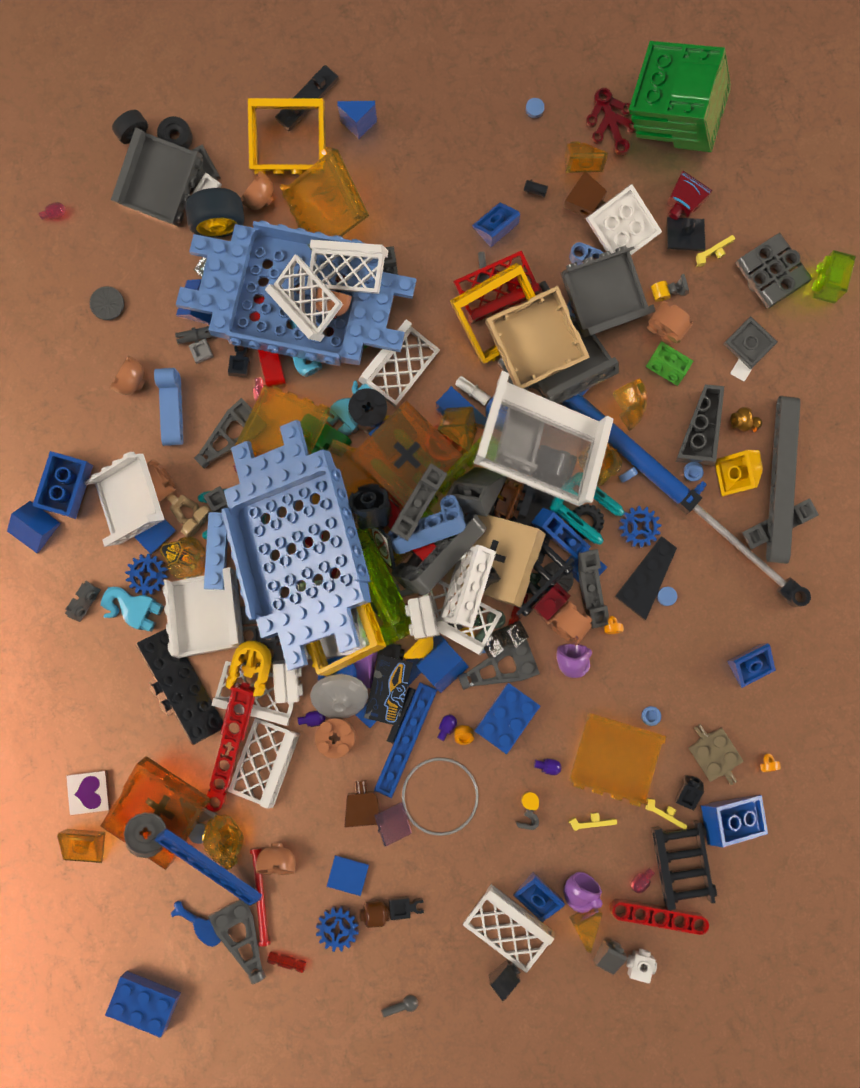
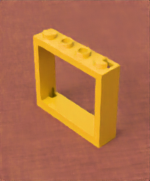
(282, 103)
(481, 289)
(374, 638)

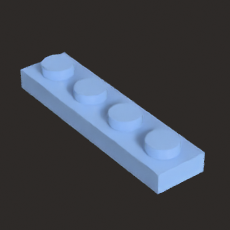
(215, 552)

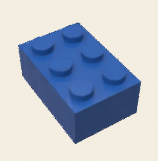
(62, 485)
(507, 718)
(143, 1004)

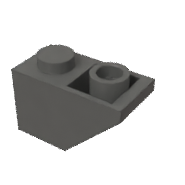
(610, 956)

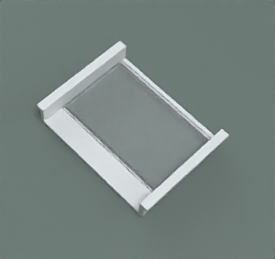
(543, 443)

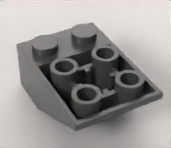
(477, 490)

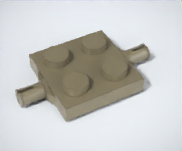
(715, 754)

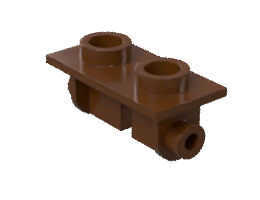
(512, 494)

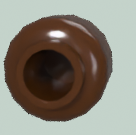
(374, 914)

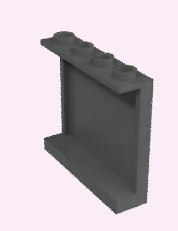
(157, 177)
(605, 291)
(581, 375)

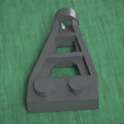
(238, 412)
(523, 660)
(229, 917)

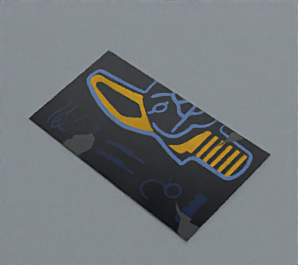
(388, 690)

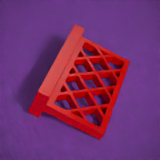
(503, 302)

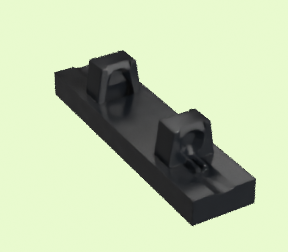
(326, 80)

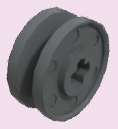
(134, 834)

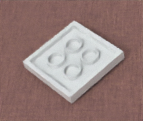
(624, 222)

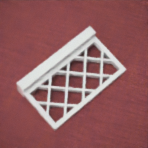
(350, 250)
(296, 312)
(384, 357)
(471, 593)
(460, 637)
(257, 711)
(278, 770)
(522, 918)

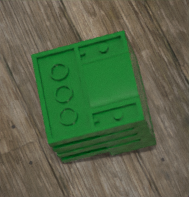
(681, 94)

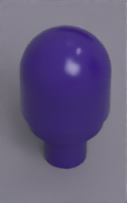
(312, 719)
(447, 726)
(548, 766)

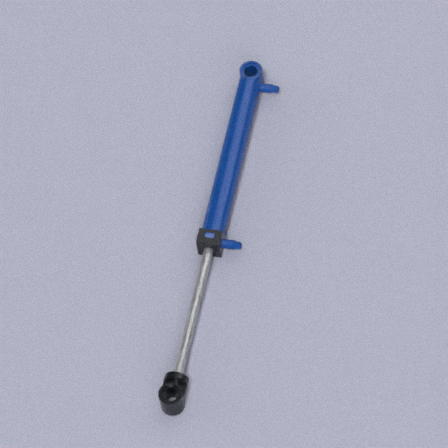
(684, 497)

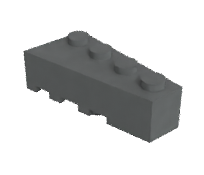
(703, 432)

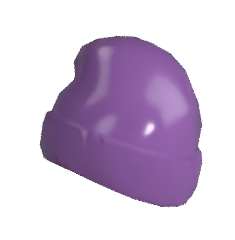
(573, 660)
(582, 893)

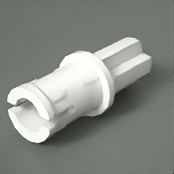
(472, 390)

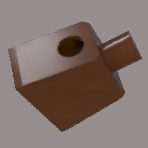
(585, 196)
(361, 806)

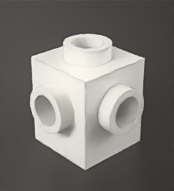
(641, 965)

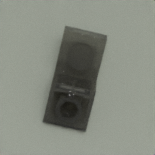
(509, 636)

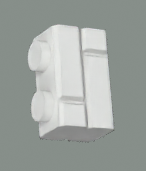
(422, 617)
(286, 683)

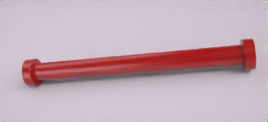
(260, 904)

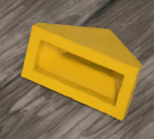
(420, 649)

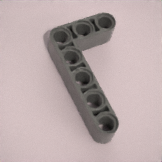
(441, 559)

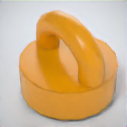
(613, 627)
(464, 735)
(769, 767)

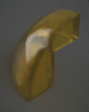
(632, 401)

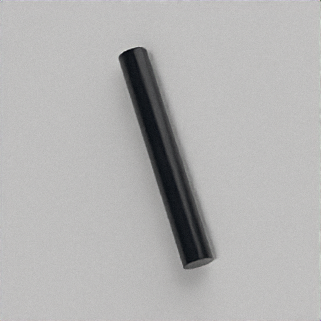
(395, 729)

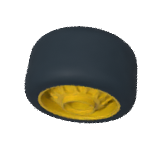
(214, 212)

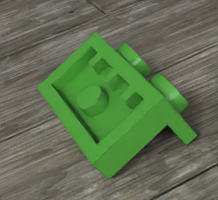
(669, 363)

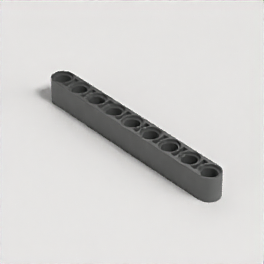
(783, 480)

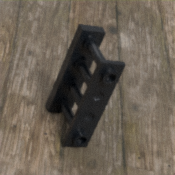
(565, 568)
(668, 877)

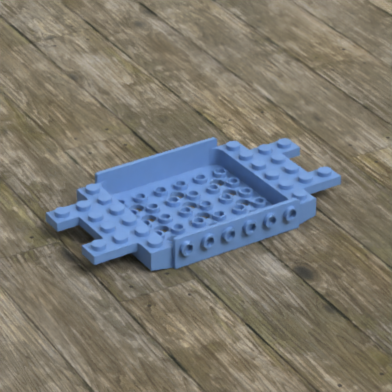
(232, 283)
(279, 481)

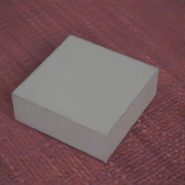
(201, 351)

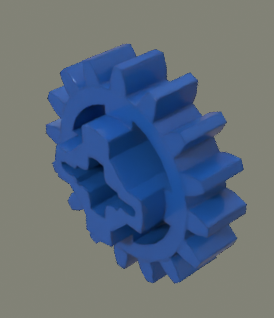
(634, 522)
(146, 582)
(345, 930)

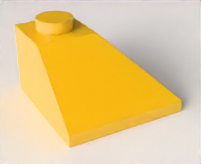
(739, 471)

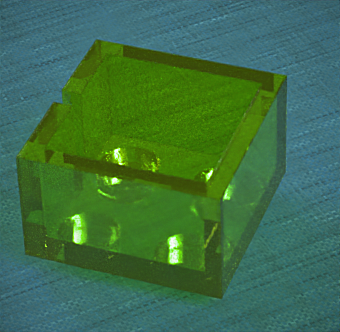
(833, 276)

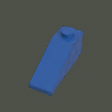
(453, 399)
(560, 533)

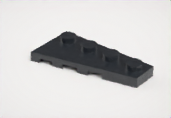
(644, 583)

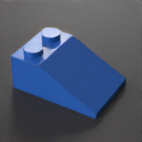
(734, 820)

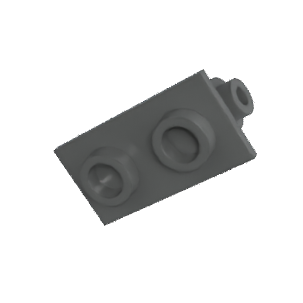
(77, 608)

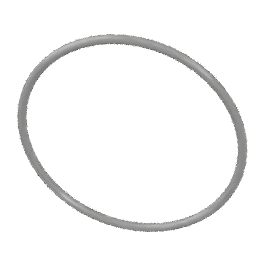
(476, 792)

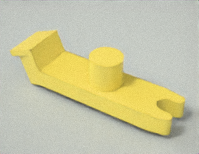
(717, 249)
(667, 815)
(595, 822)

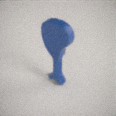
(201, 925)

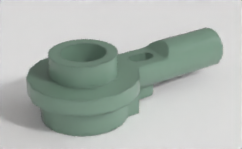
(490, 618)

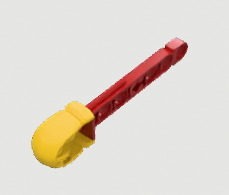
(242, 694)

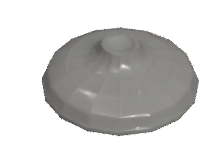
(339, 696)

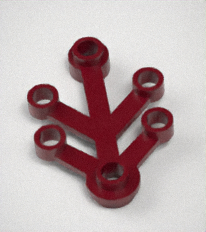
(610, 118)

